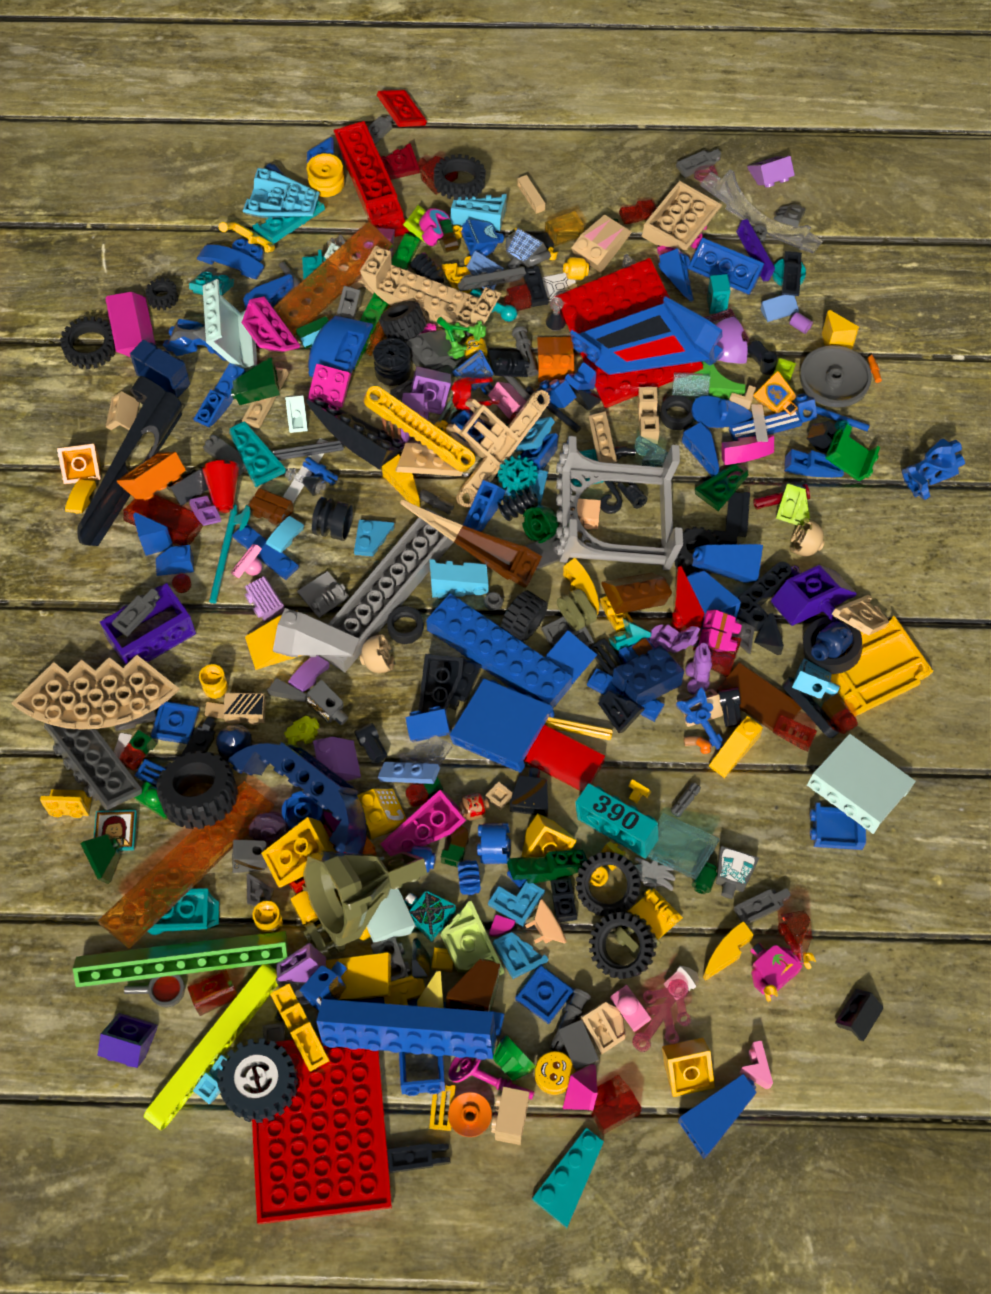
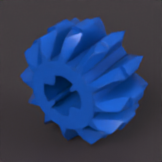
(469, 877)

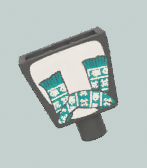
(734, 870)

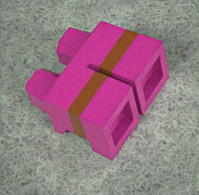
(719, 631)

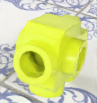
(302, 729)

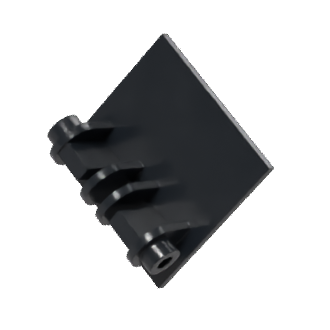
(508, 363)

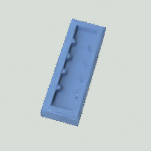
(409, 772)

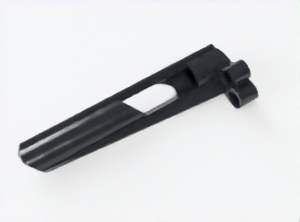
(157, 415)

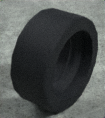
(676, 401)
(405, 638)

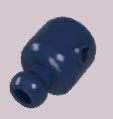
(832, 641)

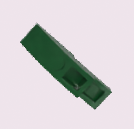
(547, 868)

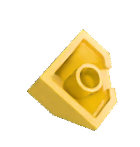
(546, 836)

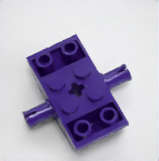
(811, 594)

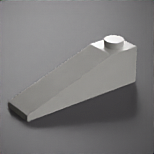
(304, 635)

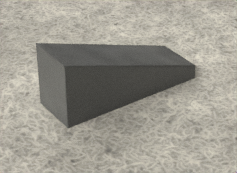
(283, 690)

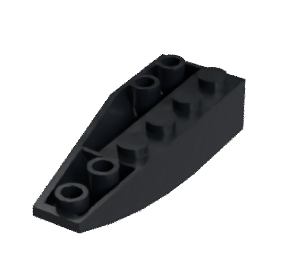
(357, 435)

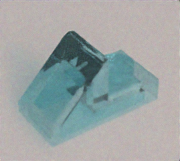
(653, 454)

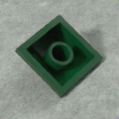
(102, 855)

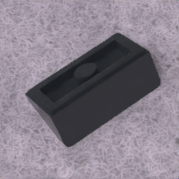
(420, 960)

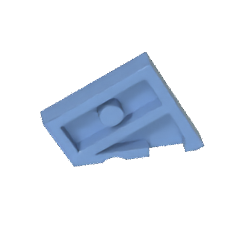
(479, 264)

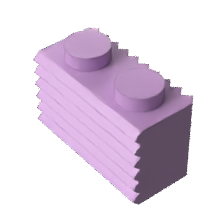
(264, 599)

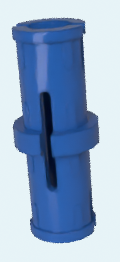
(320, 470)

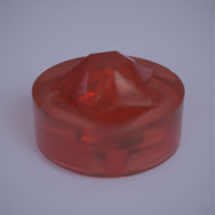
(181, 583)

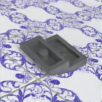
(556, 629)

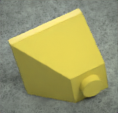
(433, 993)

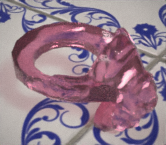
(699, 177)

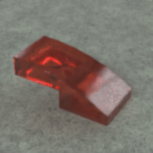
(637, 213)

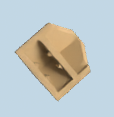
(604, 1026)

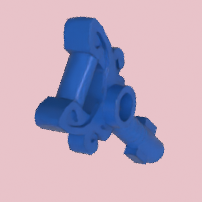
(701, 715)

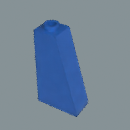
(731, 561)
(715, 1115)

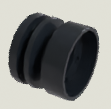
(392, 361)
(332, 519)

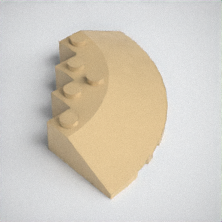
(93, 697)

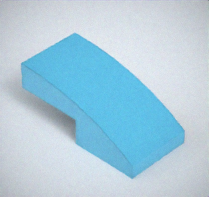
(284, 534)
(207, 1086)

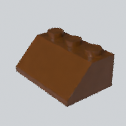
(637, 592)

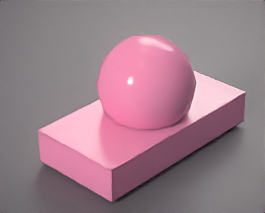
(248, 563)
(630, 1008)

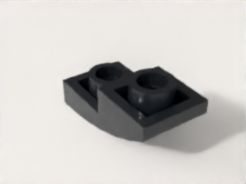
(563, 900)

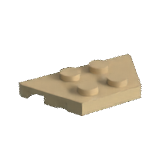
(421, 460)
(862, 615)

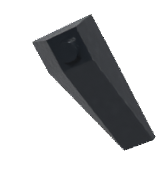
(439, 681)

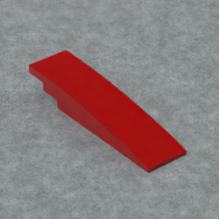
(370, 178)

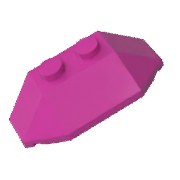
(267, 327)

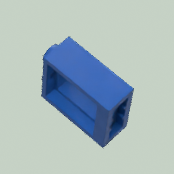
(415, 1087)

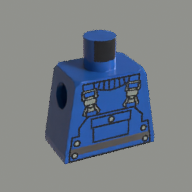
(475, 367)

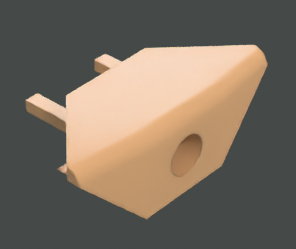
(547, 925)

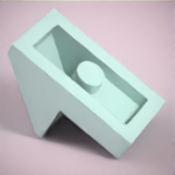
(296, 413)

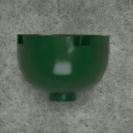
(540, 523)

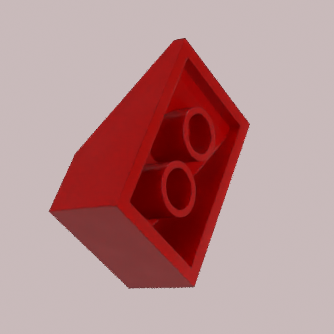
(686, 607)

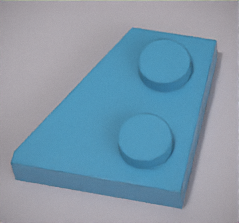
(370, 536)
(517, 955)

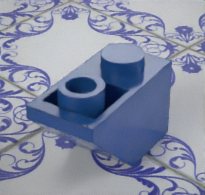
(559, 392)

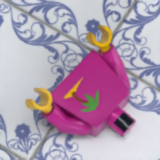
(775, 968)

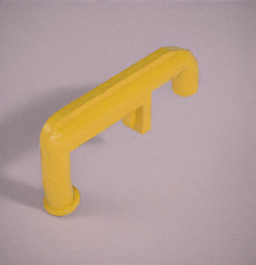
(252, 236)

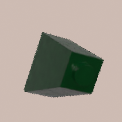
(257, 383)

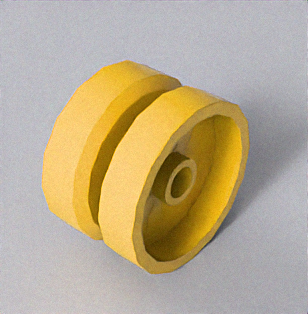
(325, 174)

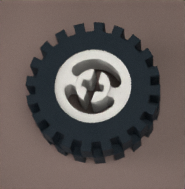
(280, 1072)

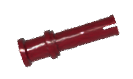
(774, 499)

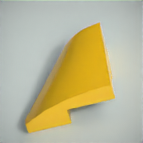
(454, 275)

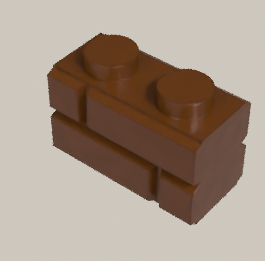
(270, 506)

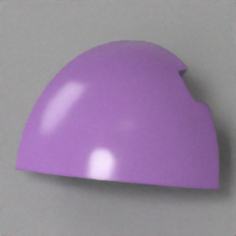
(732, 343)

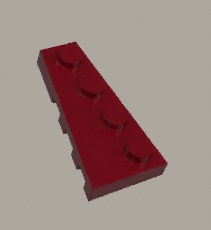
(401, 163)

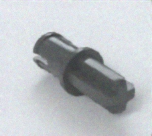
(436, 501)

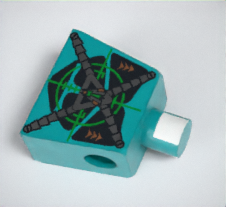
(430, 913)

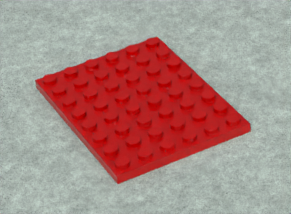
(609, 300)
(326, 1146)

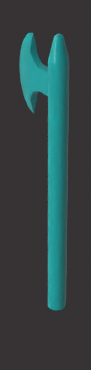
(234, 519)

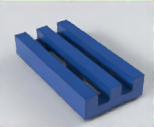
(139, 775)

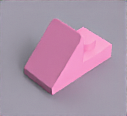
(760, 1070)

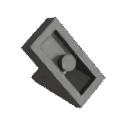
(349, 302)

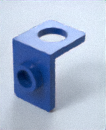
(802, 402)

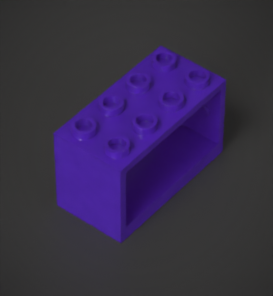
(158, 640)

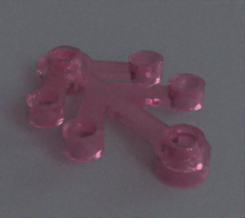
(664, 1012)

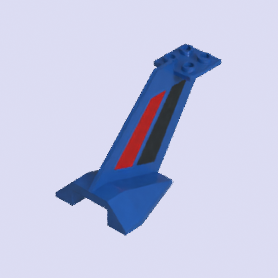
(651, 340)

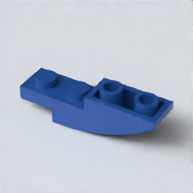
(220, 398)

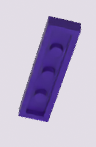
(755, 249)

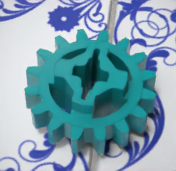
(526, 476)

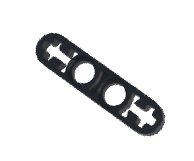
(812, 709)

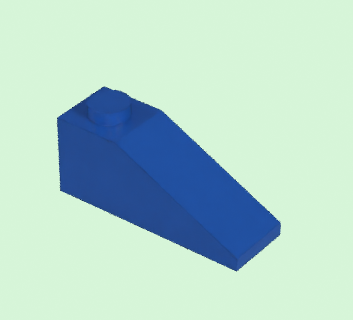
(675, 268)
(272, 291)
(701, 445)
(484, 506)

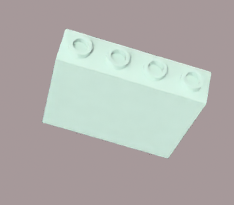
(225, 330)
(860, 783)

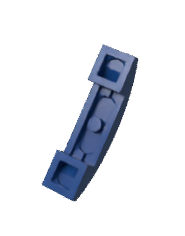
(230, 257)

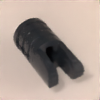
(633, 494)

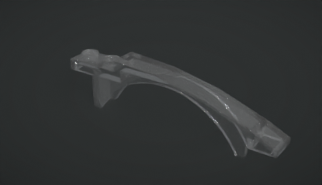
(730, 193)

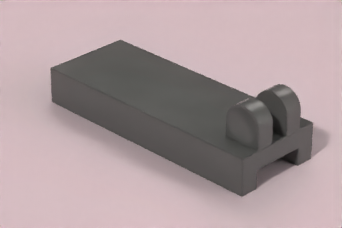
(222, 451)

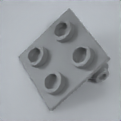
(323, 594)

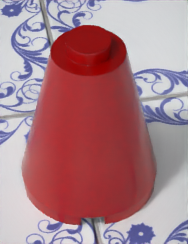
(222, 483)

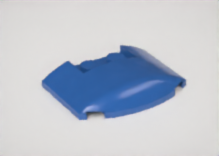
(339, 344)

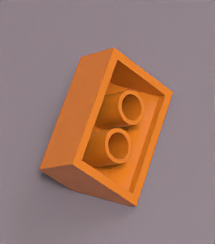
(152, 475)

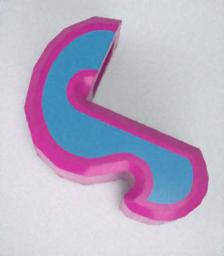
(430, 225)

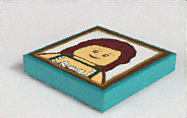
(119, 825)

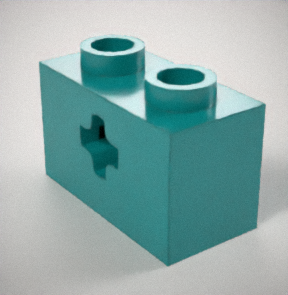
(718, 293)

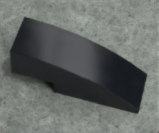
(791, 273)

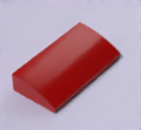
(564, 758)

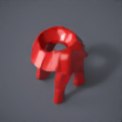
(462, 392)

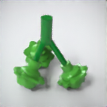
(455, 332)

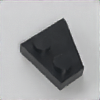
(620, 710)

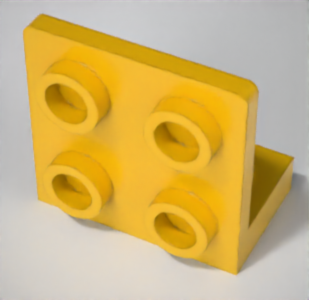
(67, 803)

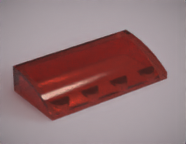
(180, 521)

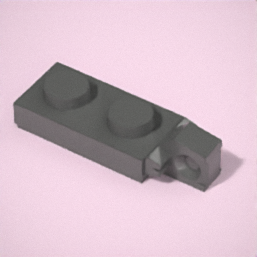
(698, 162)
(136, 612)
(761, 905)

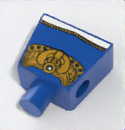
(324, 985)

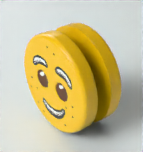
(553, 1072)

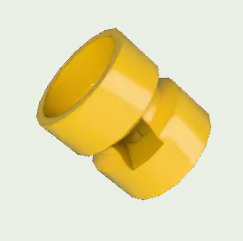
(213, 681)
(267, 917)

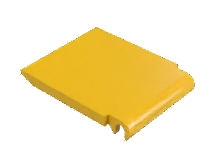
(885, 670)

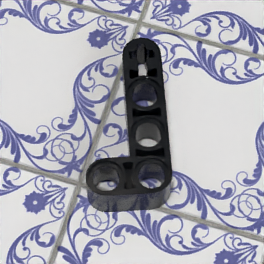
(765, 592)

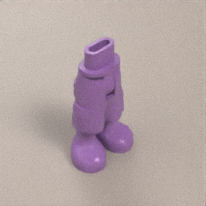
(699, 669)

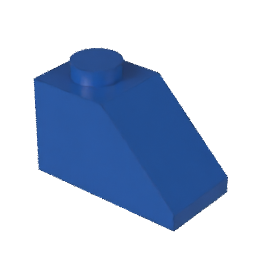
(175, 561)

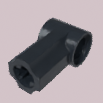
(764, 358)
(731, 709)
(369, 739)

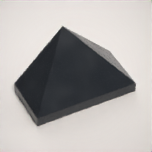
(586, 398)
(770, 637)

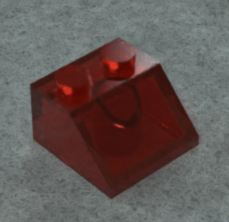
(614, 1105)

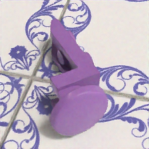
(673, 640)

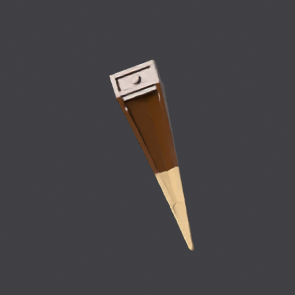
(502, 556)

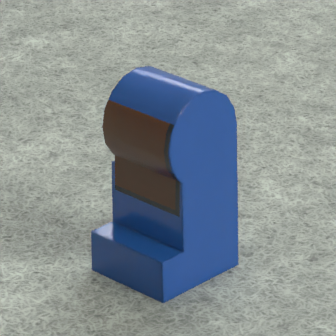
(635, 650)

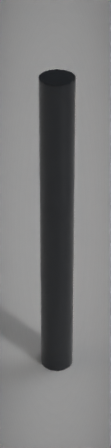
(556, 411)

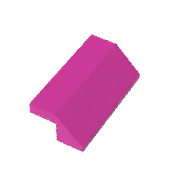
(129, 321)

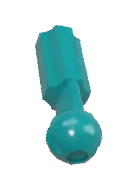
(507, 312)

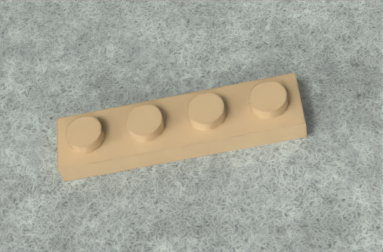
(258, 410)
(602, 438)

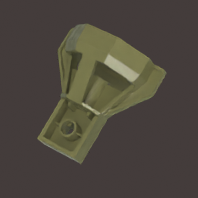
(361, 884)

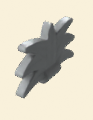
(654, 874)

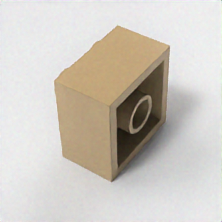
(511, 1116)

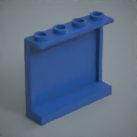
(501, 724)

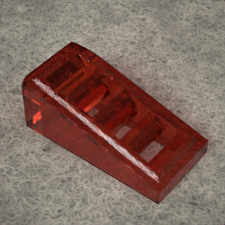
(804, 730)

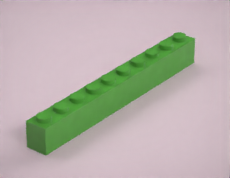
(180, 959)

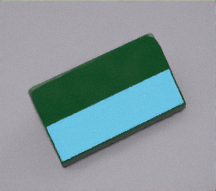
(308, 332)

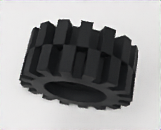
(162, 301)

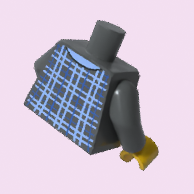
(526, 250)

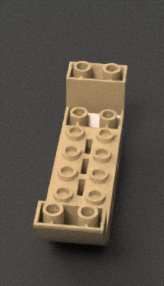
(435, 299)

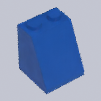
(713, 595)

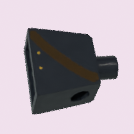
(530, 794)

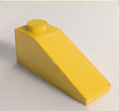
(401, 481)
(736, 746)

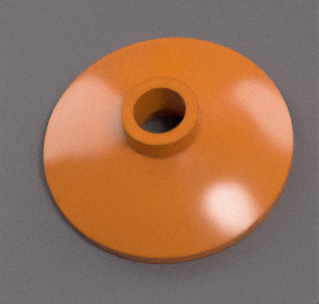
(474, 1104)

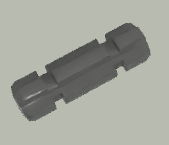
(685, 799)

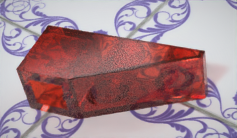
(797, 932)

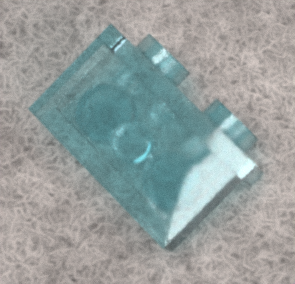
(691, 384)

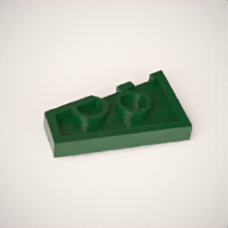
(722, 486)

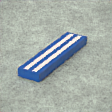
(774, 424)

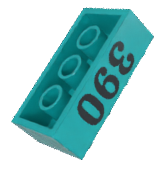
(617, 820)

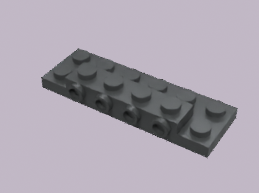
(94, 765)

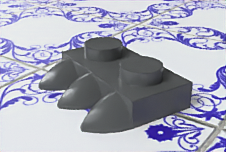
(790, 215)

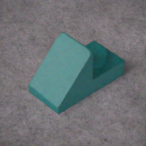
(632, 635)

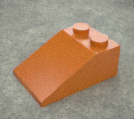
(555, 358)

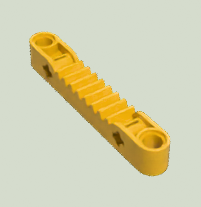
(419, 428)

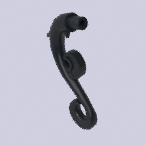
(620, 451)

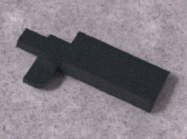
(736, 519)

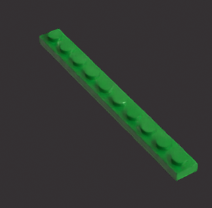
(376, 306)

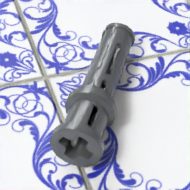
(523, 344)
(573, 1011)

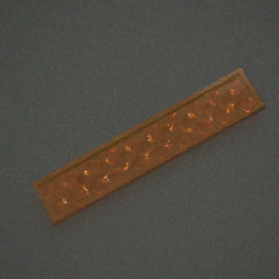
(182, 869)

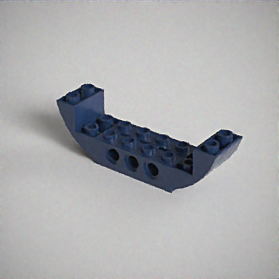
(316, 782)

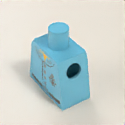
(814, 680)

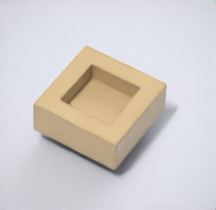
(499, 795)

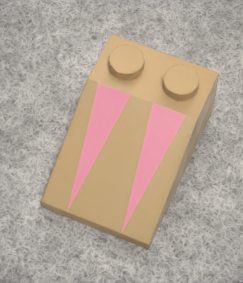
(600, 242)

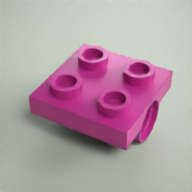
(330, 385)

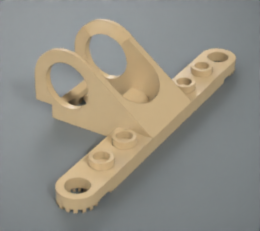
(498, 441)

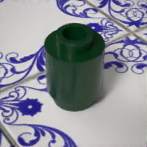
(705, 879)

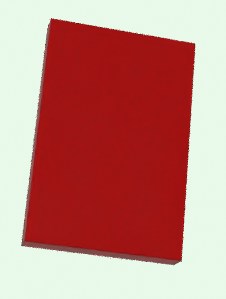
(401, 108)

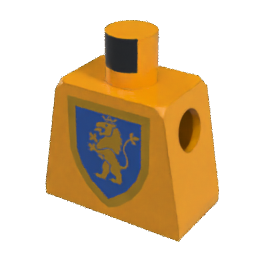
(776, 395)

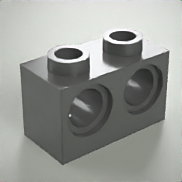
(396, 958)

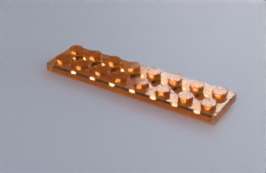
(319, 277)

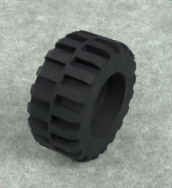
(200, 809)

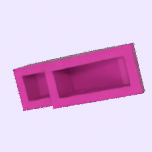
(746, 449)

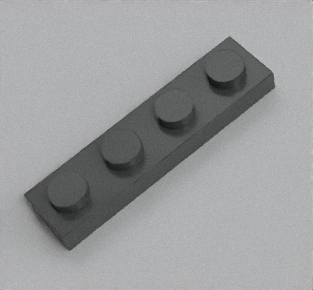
(497, 277)

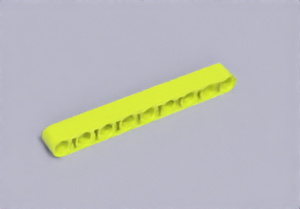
(213, 1045)

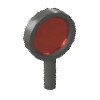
(163, 991)

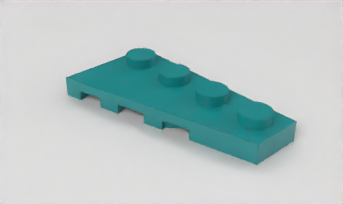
(281, 226)
(256, 456)
(566, 1183)

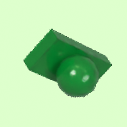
(150, 799)

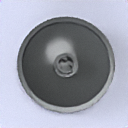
(835, 376)

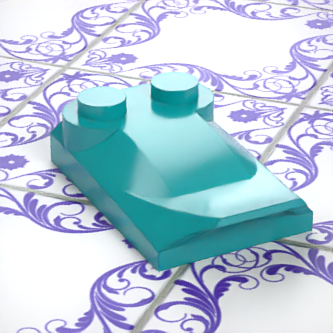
(192, 912)

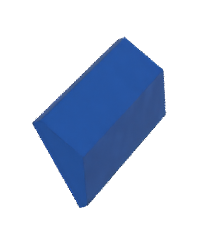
(718, 260)

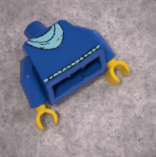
(478, 237)

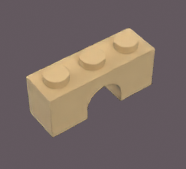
(647, 413)

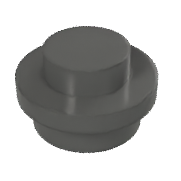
(493, 601)

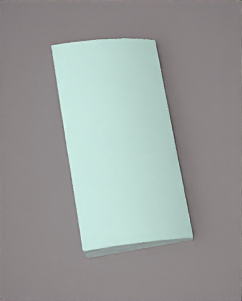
(391, 918)

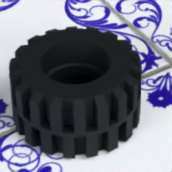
(403, 321)
(692, 539)
(524, 615)

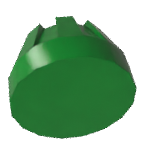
(512, 1059)

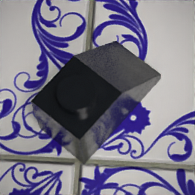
(821, 435)

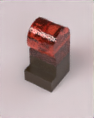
(839, 714)

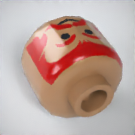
(474, 806)

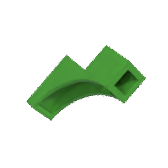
(719, 385)

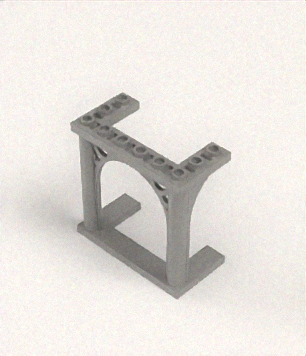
(575, 465)

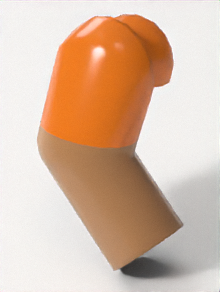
(698, 741)

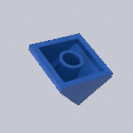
(544, 453)
(152, 535)

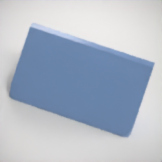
(779, 307)

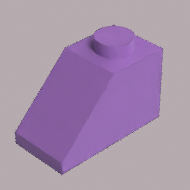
(300, 965)

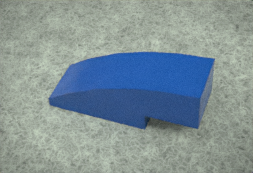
(811, 465)

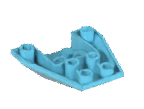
(279, 197)

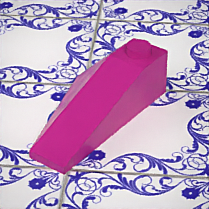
(428, 824)

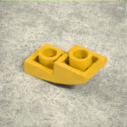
(79, 496)
(615, 620)

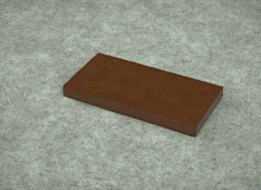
(760, 698)

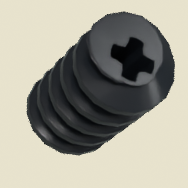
(425, 267)
(519, 504)

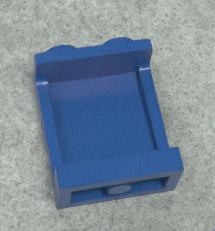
(835, 829)

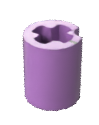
(801, 323)

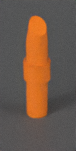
(874, 369)

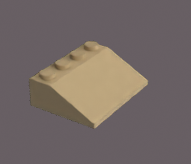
(680, 218)

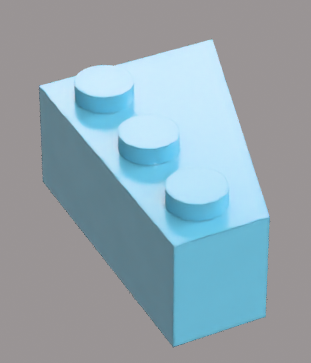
(483, 209)
(458, 579)

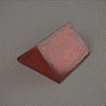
(212, 992)

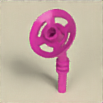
(470, 1067)

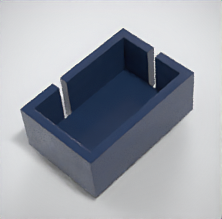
(160, 367)
(648, 676)

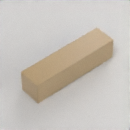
(531, 194)

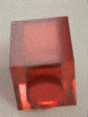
(518, 297)

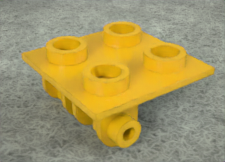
(656, 912)

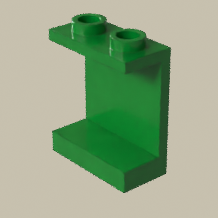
(850, 455)

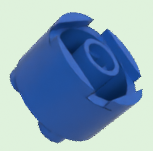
(298, 805)
(495, 844)

